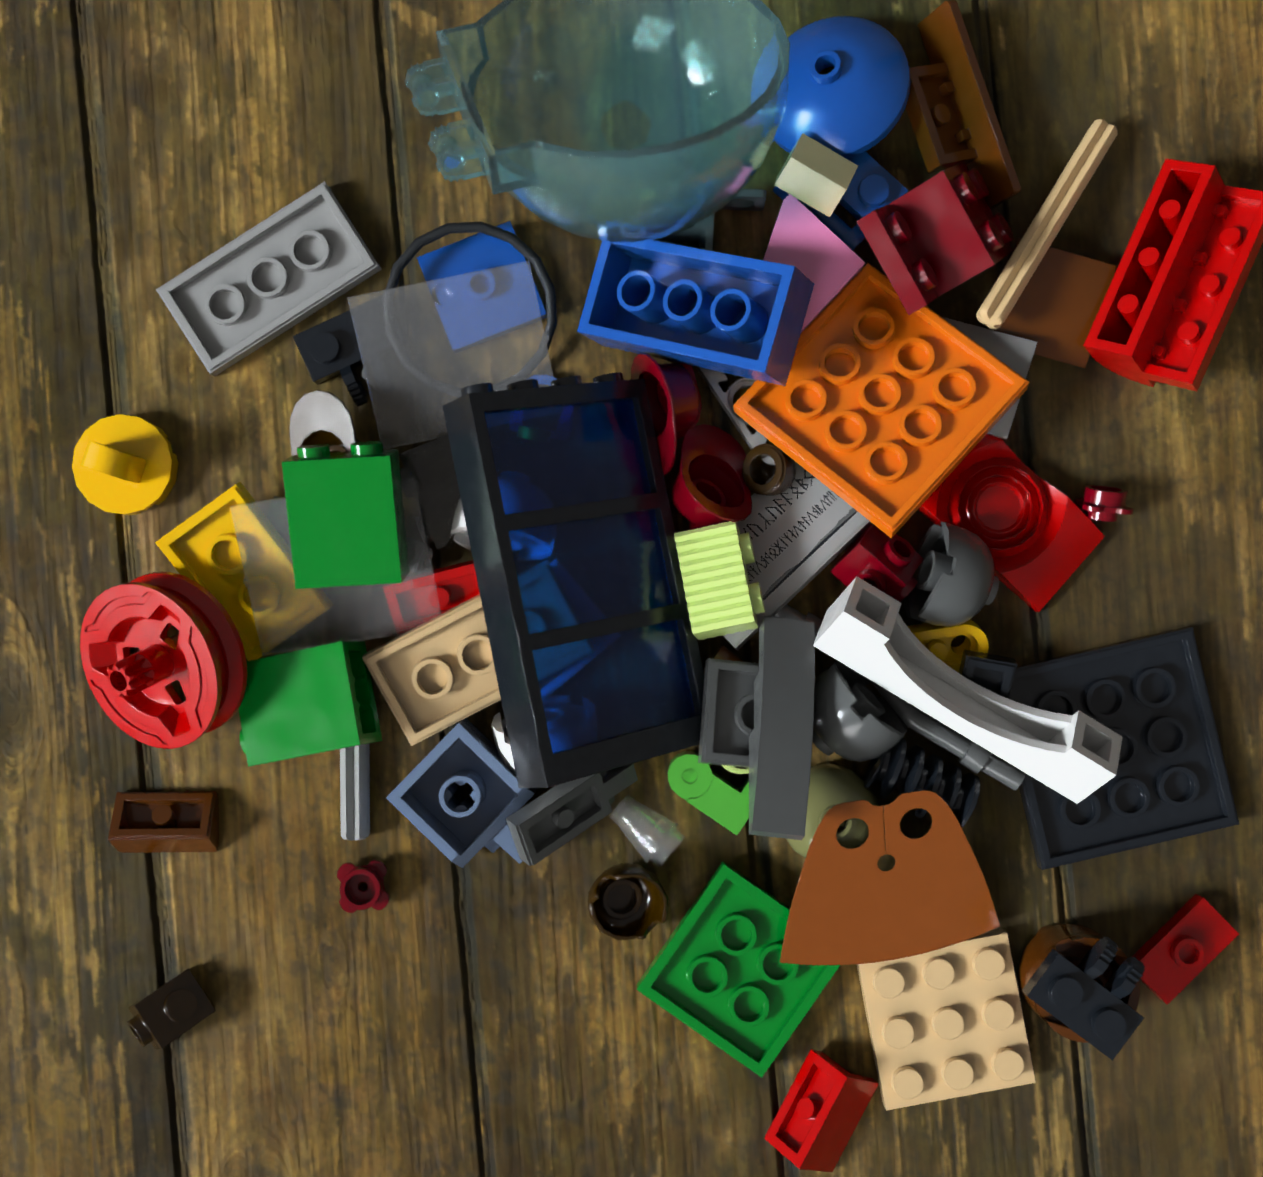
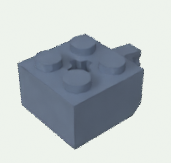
(464, 826)

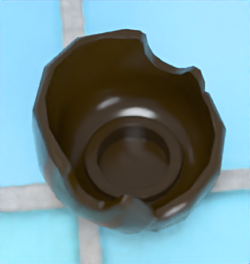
(627, 902)

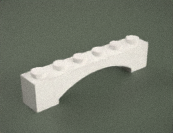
(1057, 749)

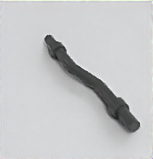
(969, 753)

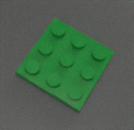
(726, 971)

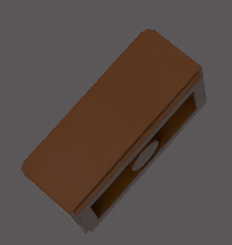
(165, 822)

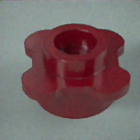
(1104, 502)
(352, 896)

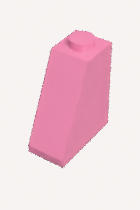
(815, 250)

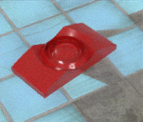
(1027, 523)

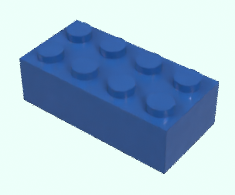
(697, 308)

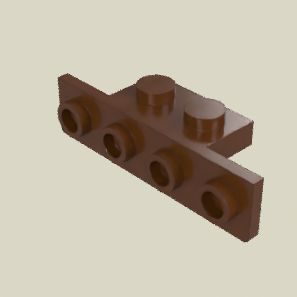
(953, 107)

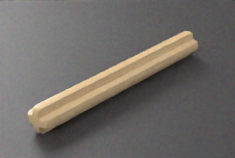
(1046, 224)

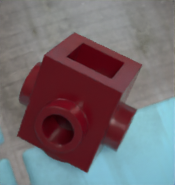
(880, 562)

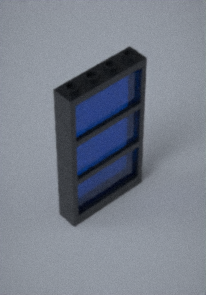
(577, 574)

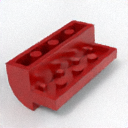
(1178, 277)

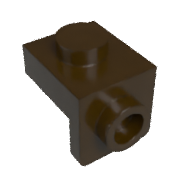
(169, 1011)

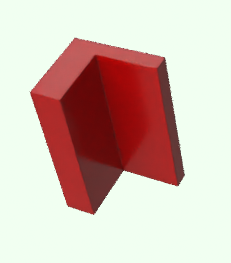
(820, 1113)

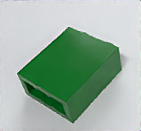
(345, 516)
(308, 703)

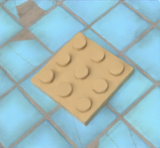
(946, 1022)

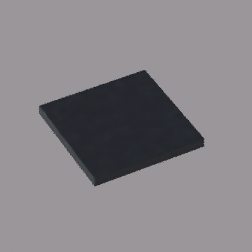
(1170, 754)

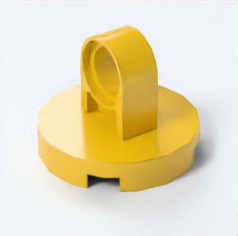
(124, 464)

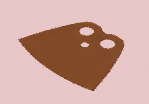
(862, 915)

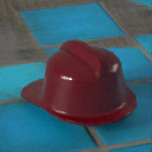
(672, 401)
(711, 478)

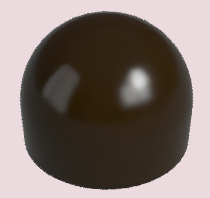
(757, 473)

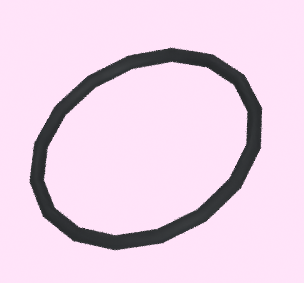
(469, 227)

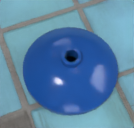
(857, 99)

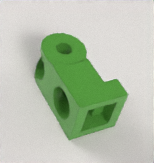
(709, 791)

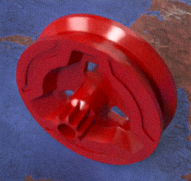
(138, 686)

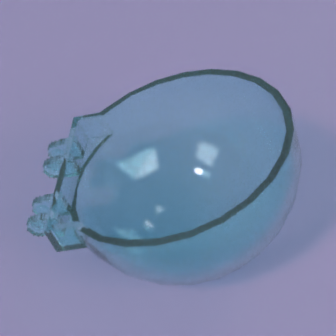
(609, 108)

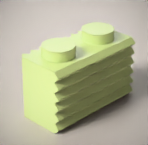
(718, 580)

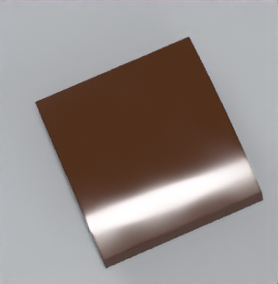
(1060, 305)

